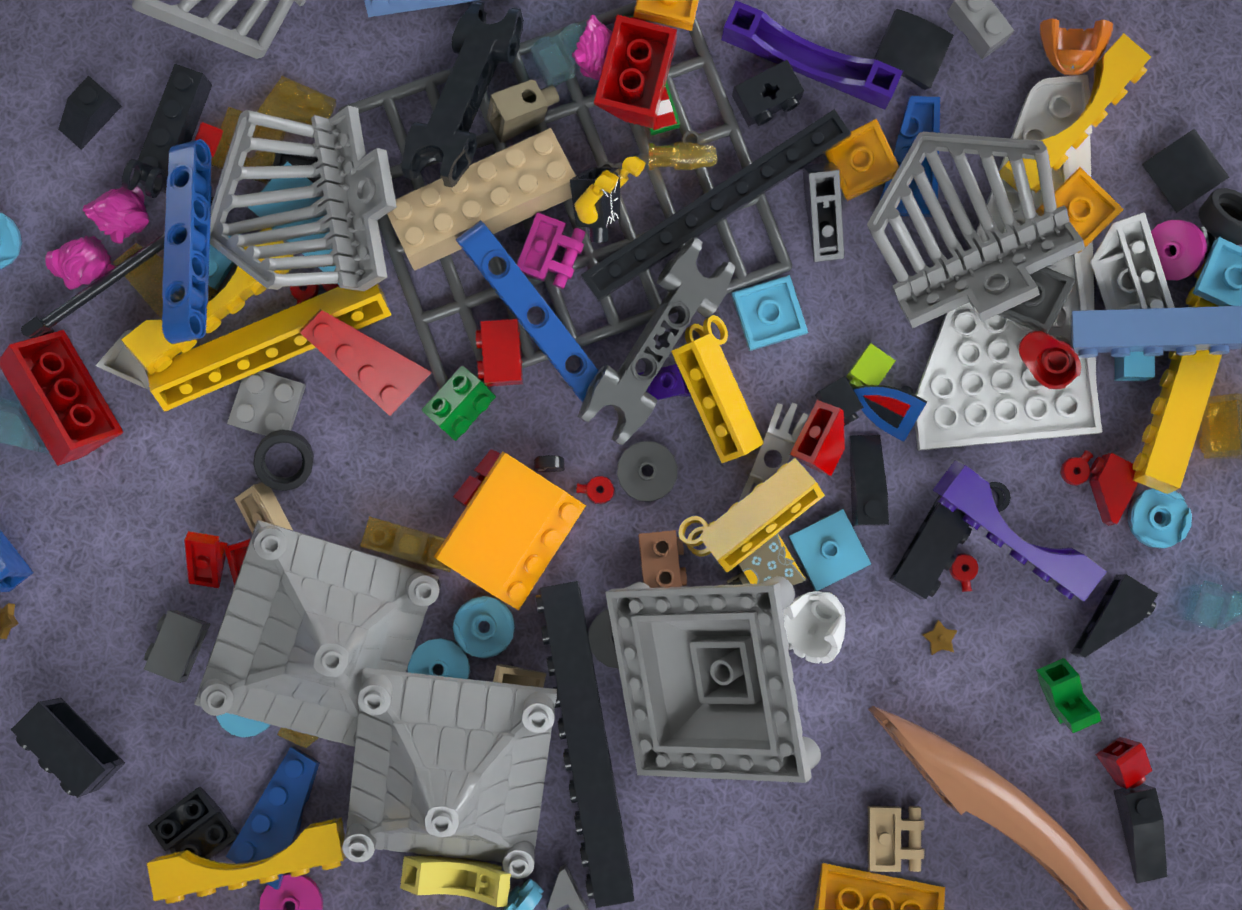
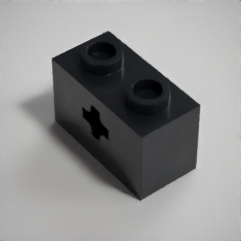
(776, 80)

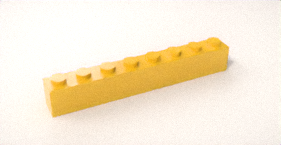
(260, 345)
(1176, 414)

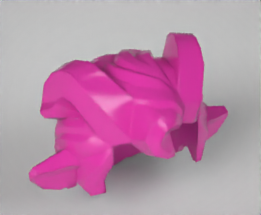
(592, 48)
(119, 213)
(79, 261)

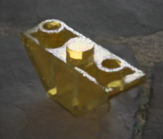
(403, 543)

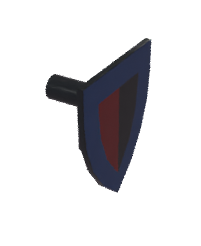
(891, 408)

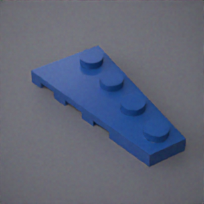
(920, 115)
(277, 813)

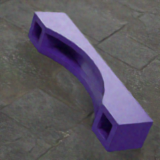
(853, 75)
(973, 496)

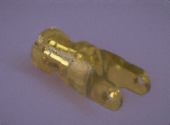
(681, 156)

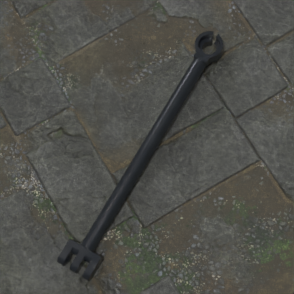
(43, 326)

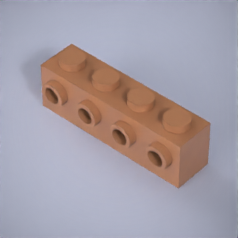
(661, 560)

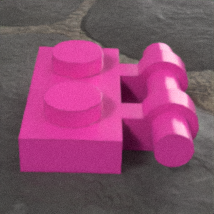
(541, 247)

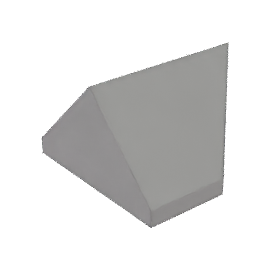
(123, 364)

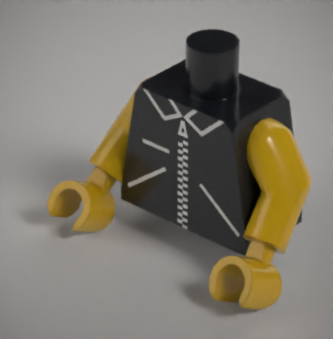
(598, 196)

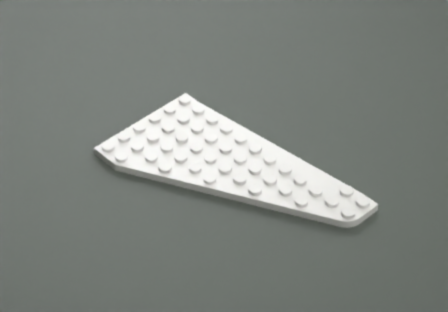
(975, 373)

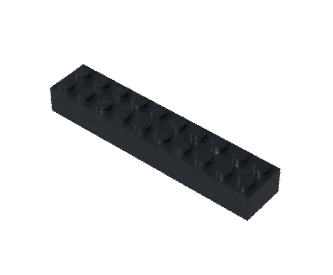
(587, 743)

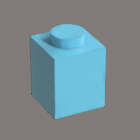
(1134, 367)

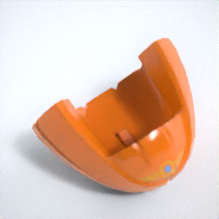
(1074, 49)

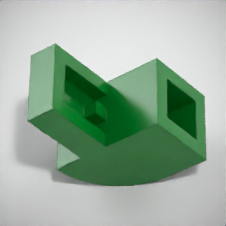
(1066, 696)

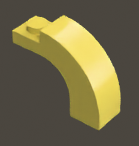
(456, 877)

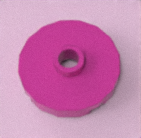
(1189, 245)
(298, 889)

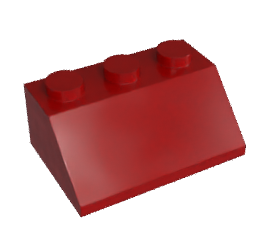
(636, 70)

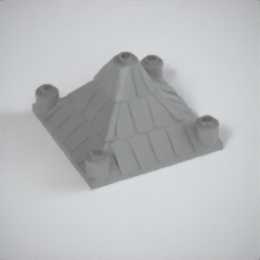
(305, 630)
(710, 681)
(449, 768)

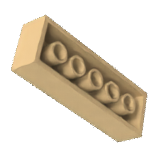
(493, 190)

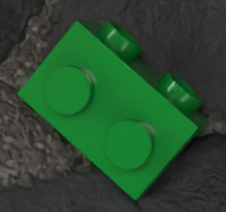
(459, 403)

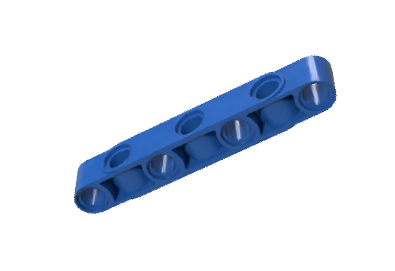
(187, 242)
(519, 297)

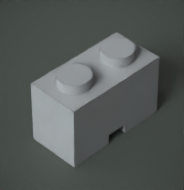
(981, 24)

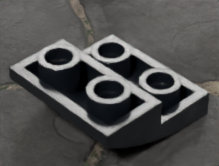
(914, 47)
(1185, 170)
(194, 826)

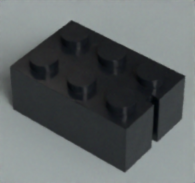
(67, 747)

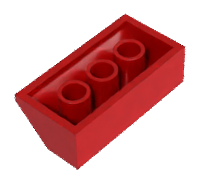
(59, 396)

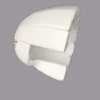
(815, 626)

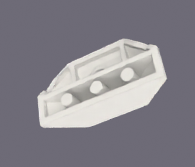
(1130, 267)

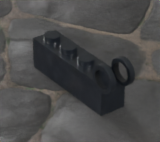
(171, 126)
(935, 546)

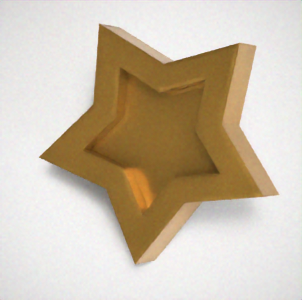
(7, 620)
(940, 638)

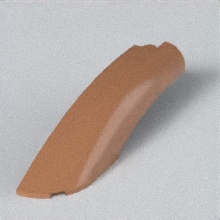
(976, 788)

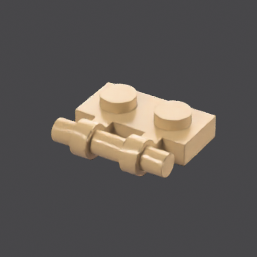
(885, 838)

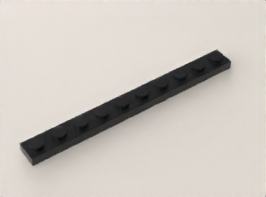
(716, 205)

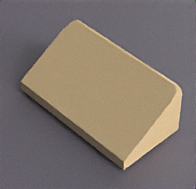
(261, 504)

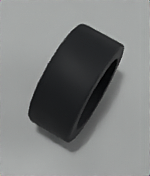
(1223, 215)
(270, 479)

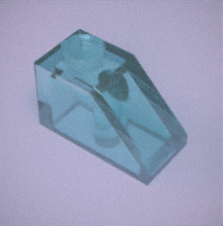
(18, 429)

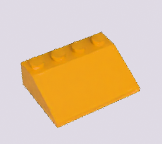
(510, 531)
(861, 890)

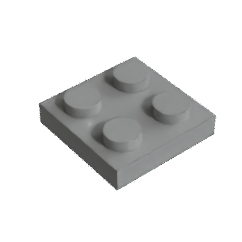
(266, 403)

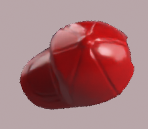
(1049, 360)

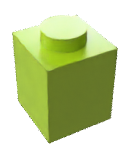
(870, 367)

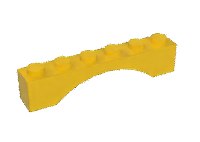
(1111, 74)
(156, 353)
(187, 873)

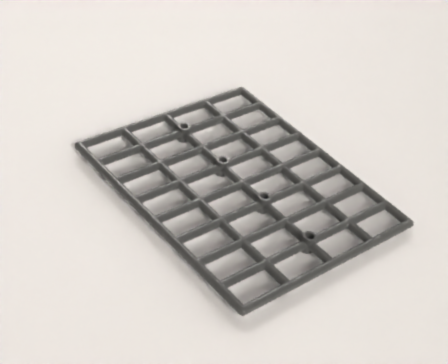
(590, 256)

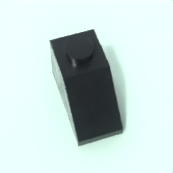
(87, 112)

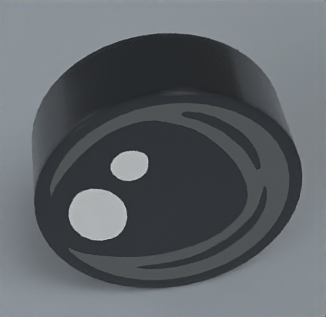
(549, 463)

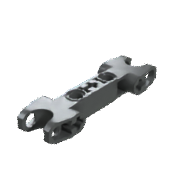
(626, 388)

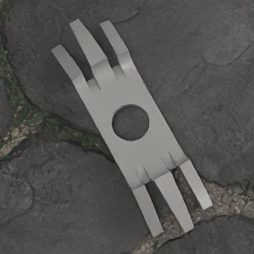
(775, 440)

